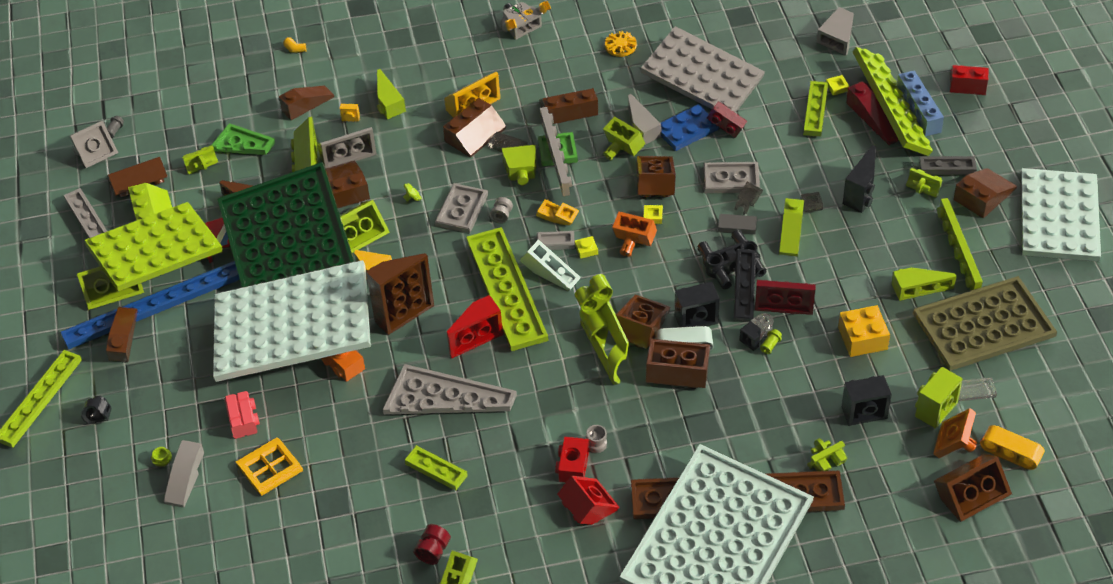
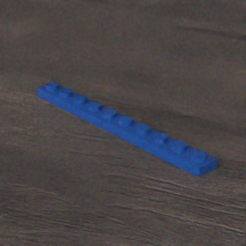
(154, 303)

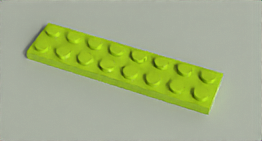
(892, 101)
(507, 288)

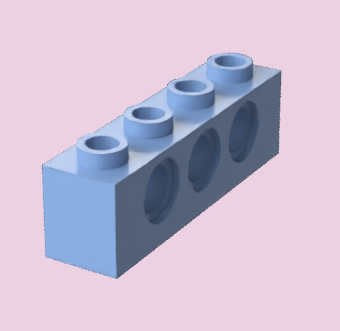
(920, 103)

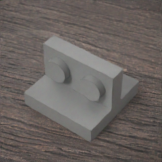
(93, 144)

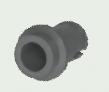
(115, 124)

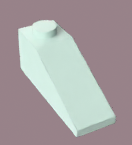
(549, 266)

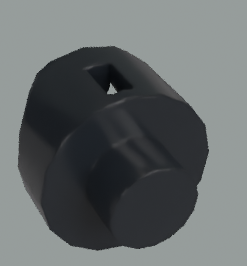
(96, 410)

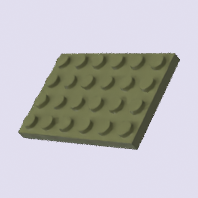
(984, 323)

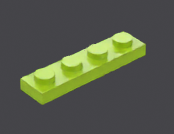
(815, 108)

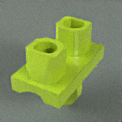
(200, 159)
(924, 182)
(834, 452)

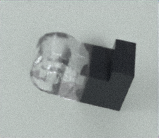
(756, 330)

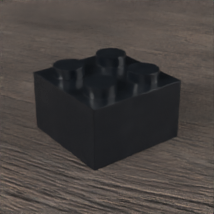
(697, 305)
(866, 400)

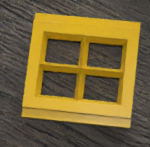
(260, 454)

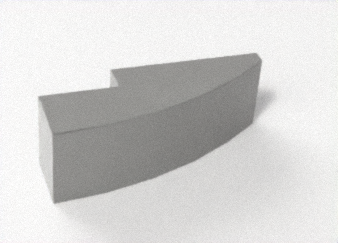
(183, 473)

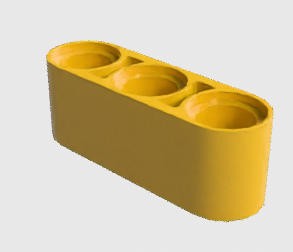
(1012, 447)

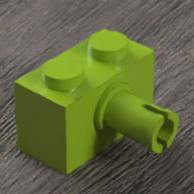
(622, 138)

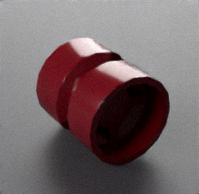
(432, 543)

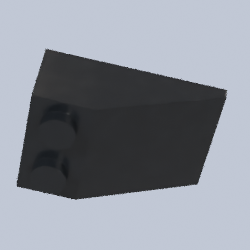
(860, 184)

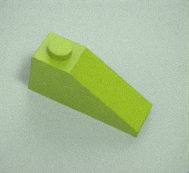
(389, 99)
(791, 227)
(920, 282)
(459, 569)

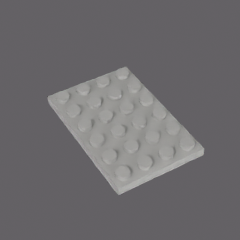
(702, 71)

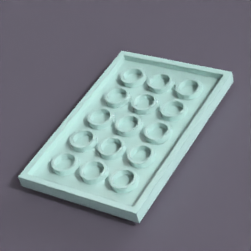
(1060, 215)

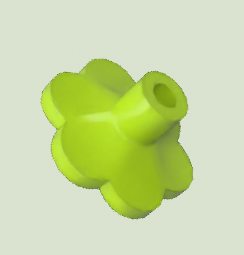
(411, 193)

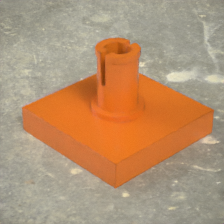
(956, 434)

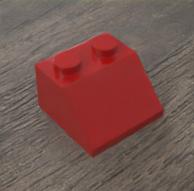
(968, 80)
(587, 500)

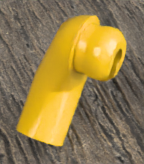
(293, 47)

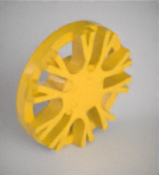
(620, 44)

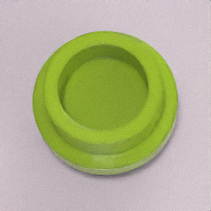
(161, 456)

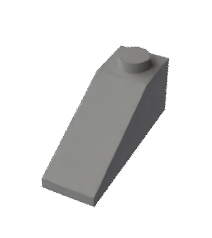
(643, 120)

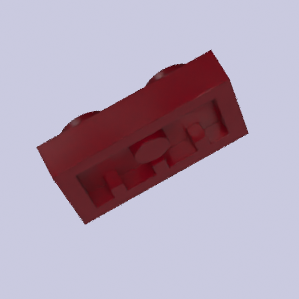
(726, 119)

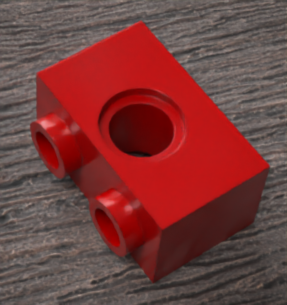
(576, 450)

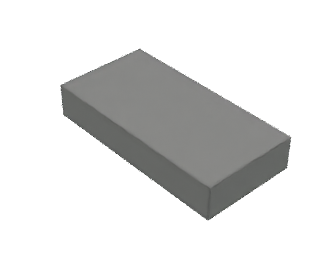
(557, 240)

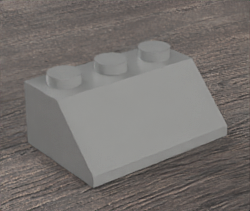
(347, 148)

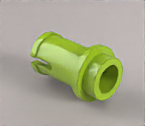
(772, 339)

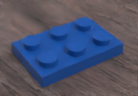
(687, 127)

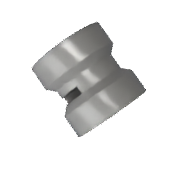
(501, 210)
(597, 438)

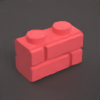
(241, 415)

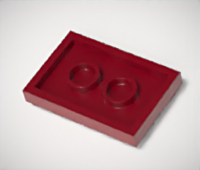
(785, 297)

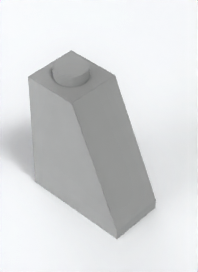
(837, 31)

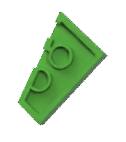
(241, 140)

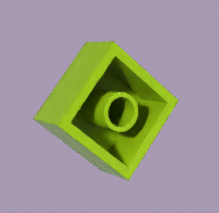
(938, 397)

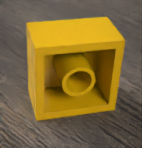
(863, 331)

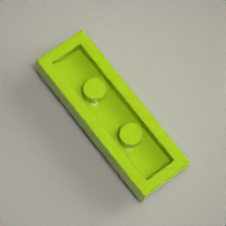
(436, 468)

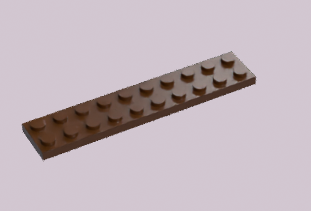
(824, 486)

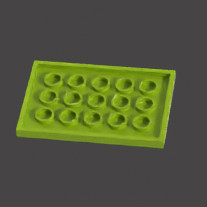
(153, 246)

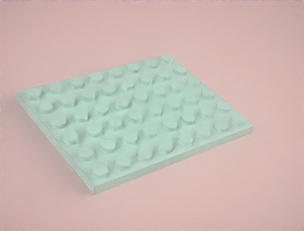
(291, 321)
(718, 526)

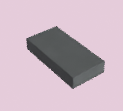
(730, 223)

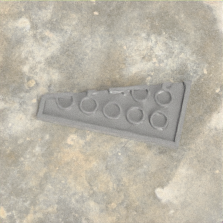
(435, 392)

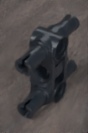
(723, 261)

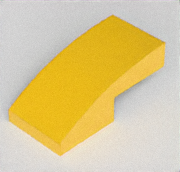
(558, 214)

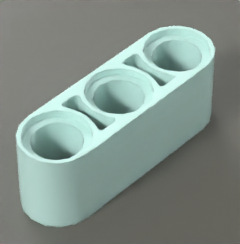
(699, 335)

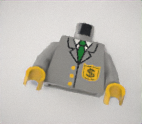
(523, 18)

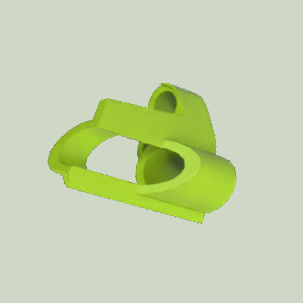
(598, 318)

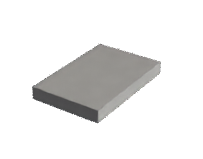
(729, 176)
(461, 208)

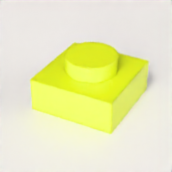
(837, 85)
(653, 212)
(586, 247)

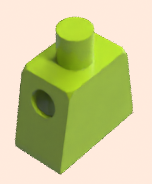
(520, 163)

